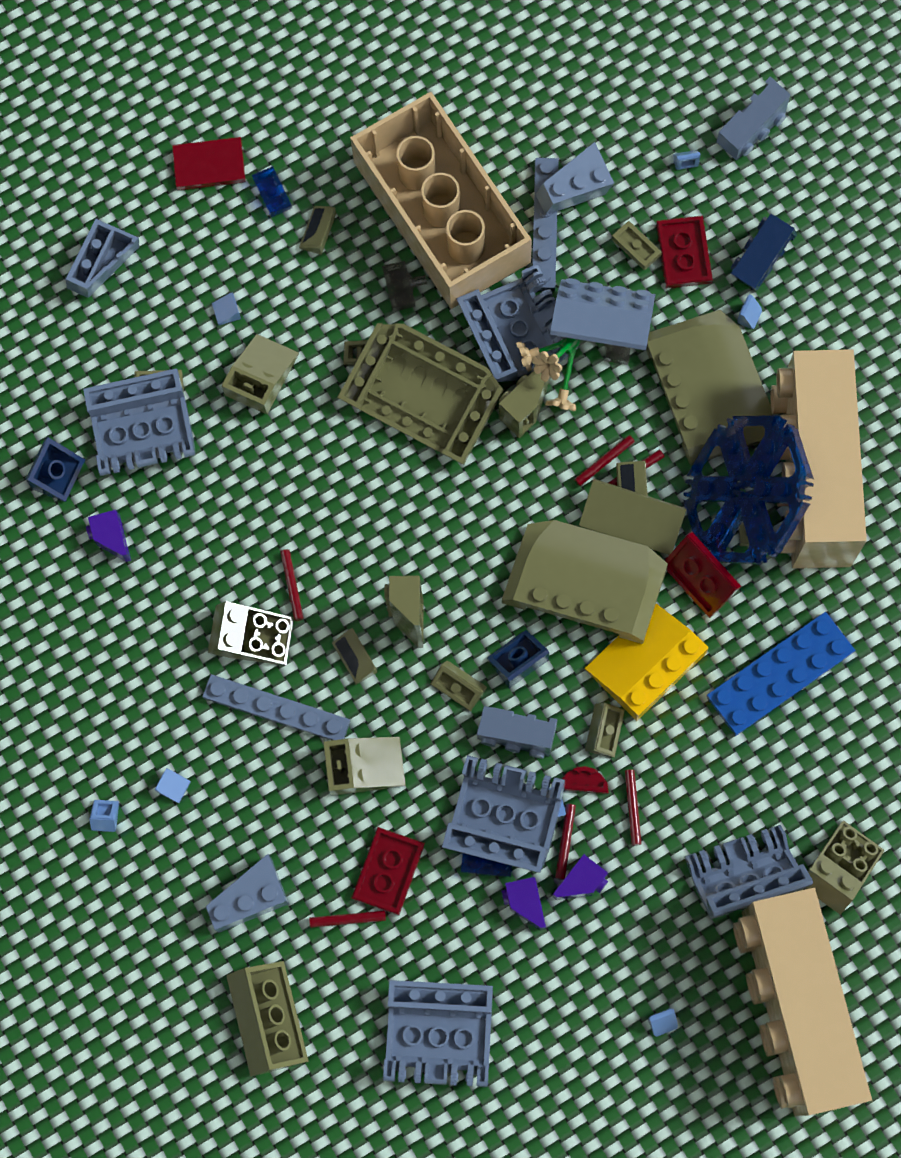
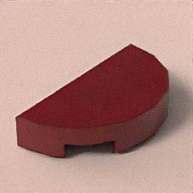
(585, 780)

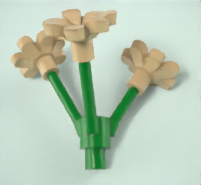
(550, 367)

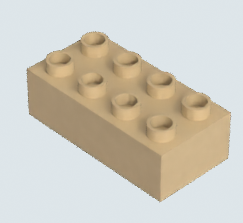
(441, 199)
(821, 402)
(803, 1003)

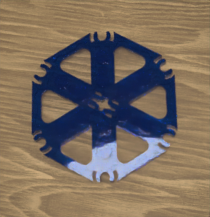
(755, 474)

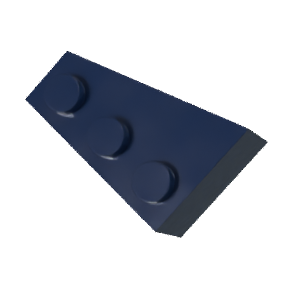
(763, 251)

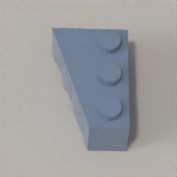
(755, 120)
(576, 182)
(100, 257)
(516, 732)
(248, 897)

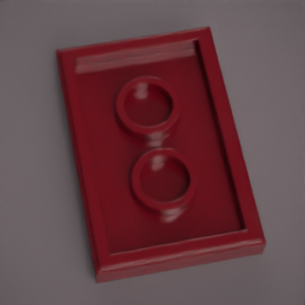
(209, 163)
(684, 252)
(701, 575)
(388, 871)

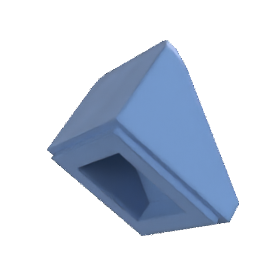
(686, 159)
(226, 309)
(750, 313)
(172, 785)
(104, 815)
(663, 1022)

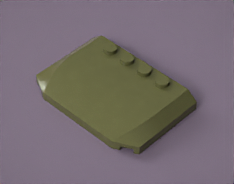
(707, 379)
(422, 389)
(586, 578)

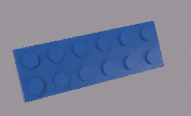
(780, 673)

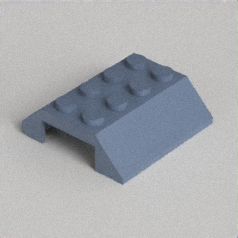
(602, 314)
(509, 317)
(139, 421)
(504, 815)
(746, 876)
(438, 1031)

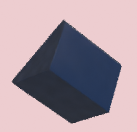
(54, 470)
(518, 658)

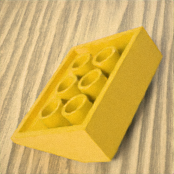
(645, 672)

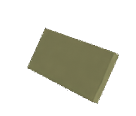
(632, 516)

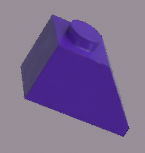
(109, 534)
(582, 880)
(525, 901)

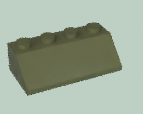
(406, 606)
(267, 1018)

